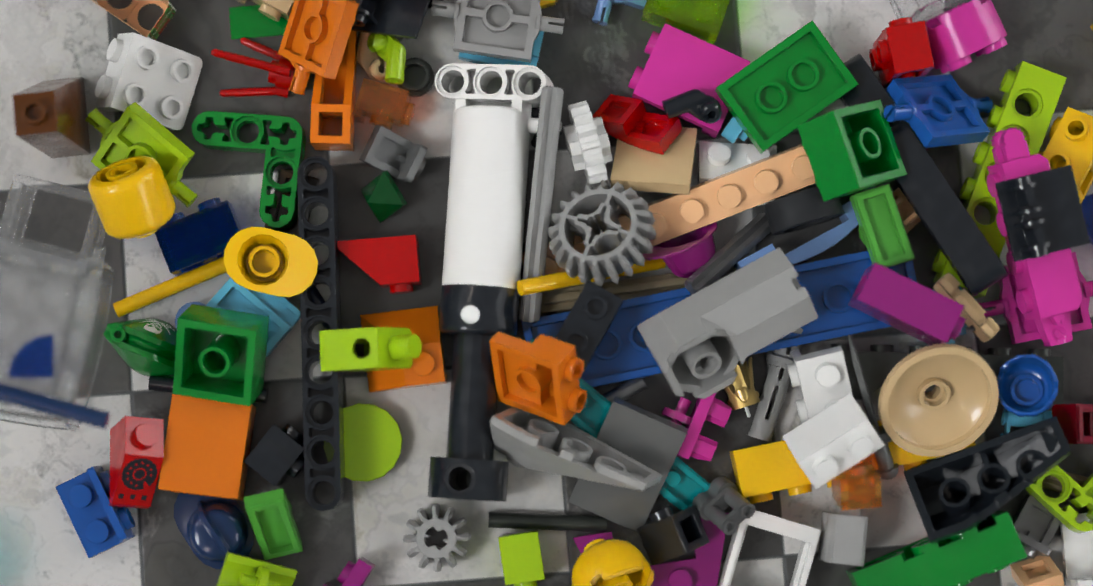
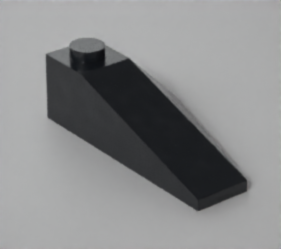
(975, 482)

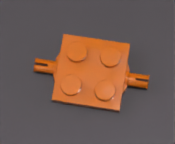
(317, 38)

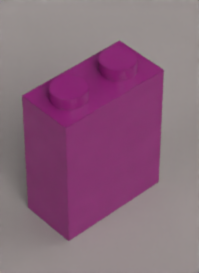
(907, 306)

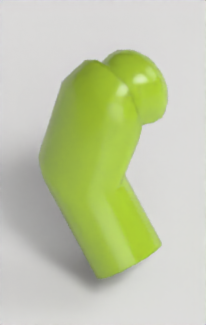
(393, 53)

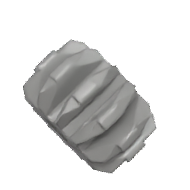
(439, 524)

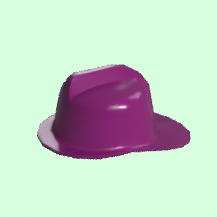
(686, 252)

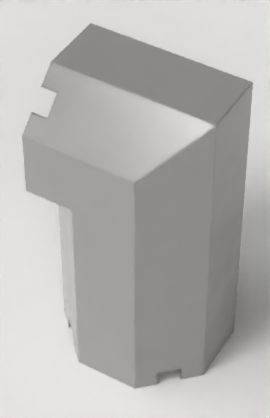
(725, 322)

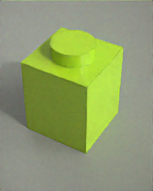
(521, 558)

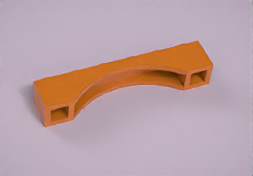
(334, 104)

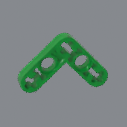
(275, 154)

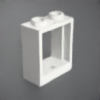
(806, 534)

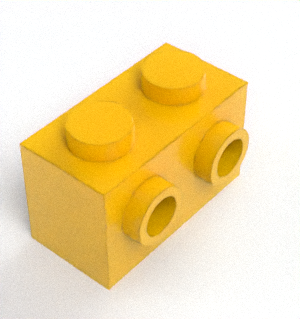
(1072, 145)

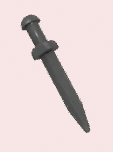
(883, 456)

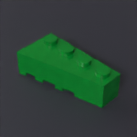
(949, 562)

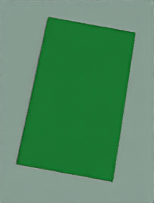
(250, 23)

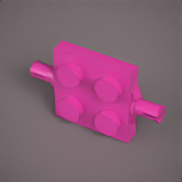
(1026, 330)

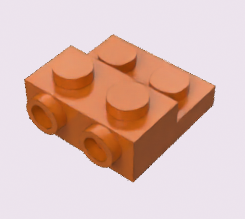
(538, 376)

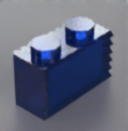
(197, 237)

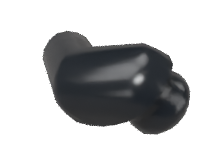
(695, 103)

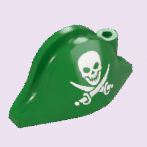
(144, 345)

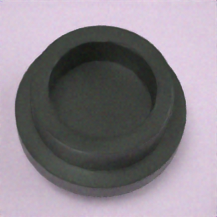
(417, 77)

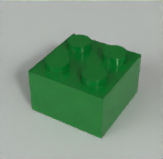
(851, 150)
(220, 354)

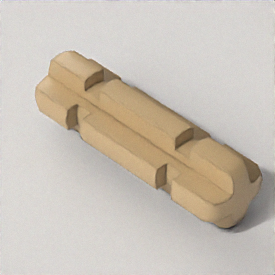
(973, 312)

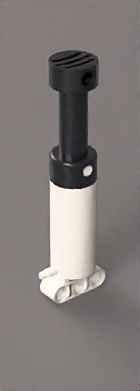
(482, 261)

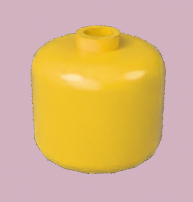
(132, 197)

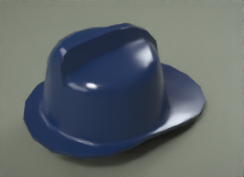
(213, 527)

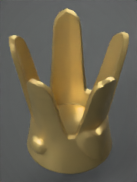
(742, 391)

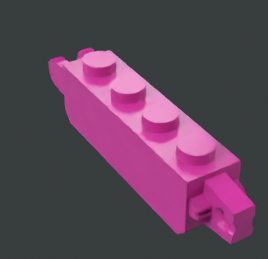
(1047, 283)

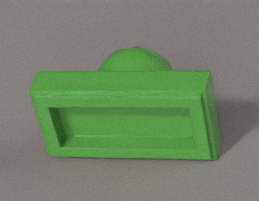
(882, 227)
(273, 523)

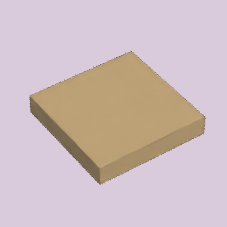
(654, 171)

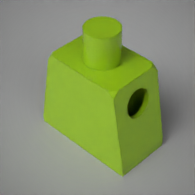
(383, 349)

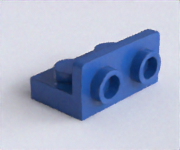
(88, 507)

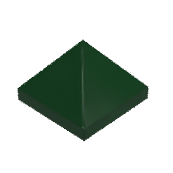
(383, 196)

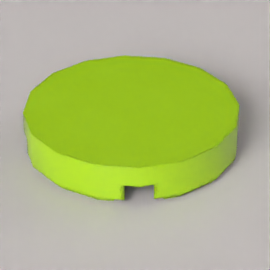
(370, 442)

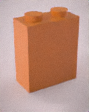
(207, 447)

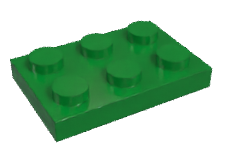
(786, 87)

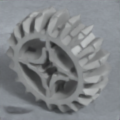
(610, 251)

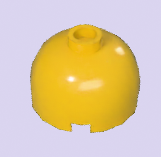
(611, 564)

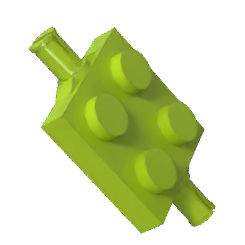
(142, 135)

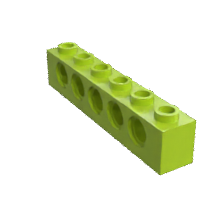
(1042, 92)

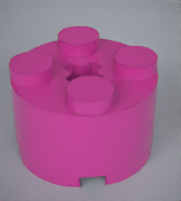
(963, 31)

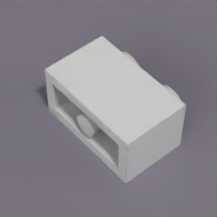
(833, 441)

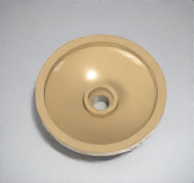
(949, 414)

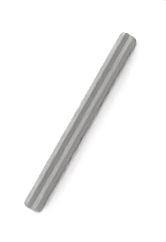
(541, 197)

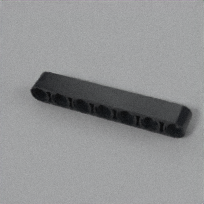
(931, 194)

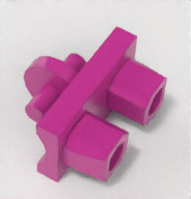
(706, 409)

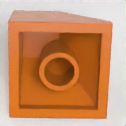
(428, 367)

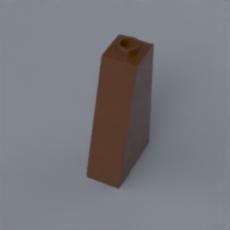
(54, 117)

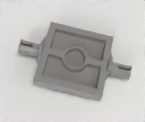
(497, 26)

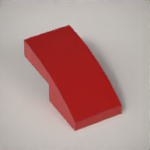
(629, 122)

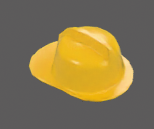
(270, 261)

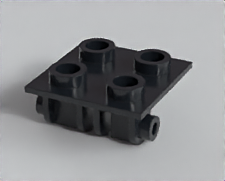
(391, 17)
(1042, 213)

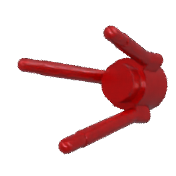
(280, 71)

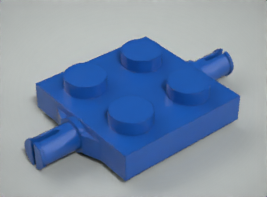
(938, 110)

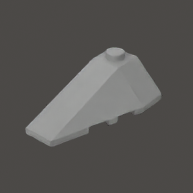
(565, 451)

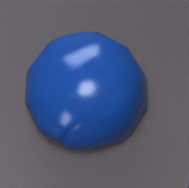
(1027, 385)

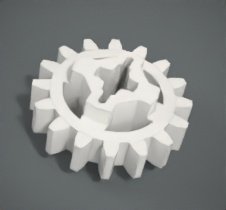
(587, 143)

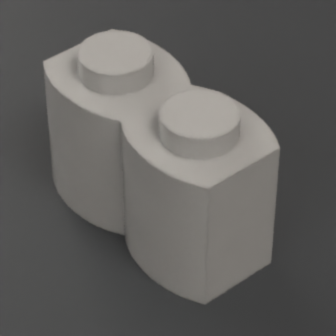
(843, 537)

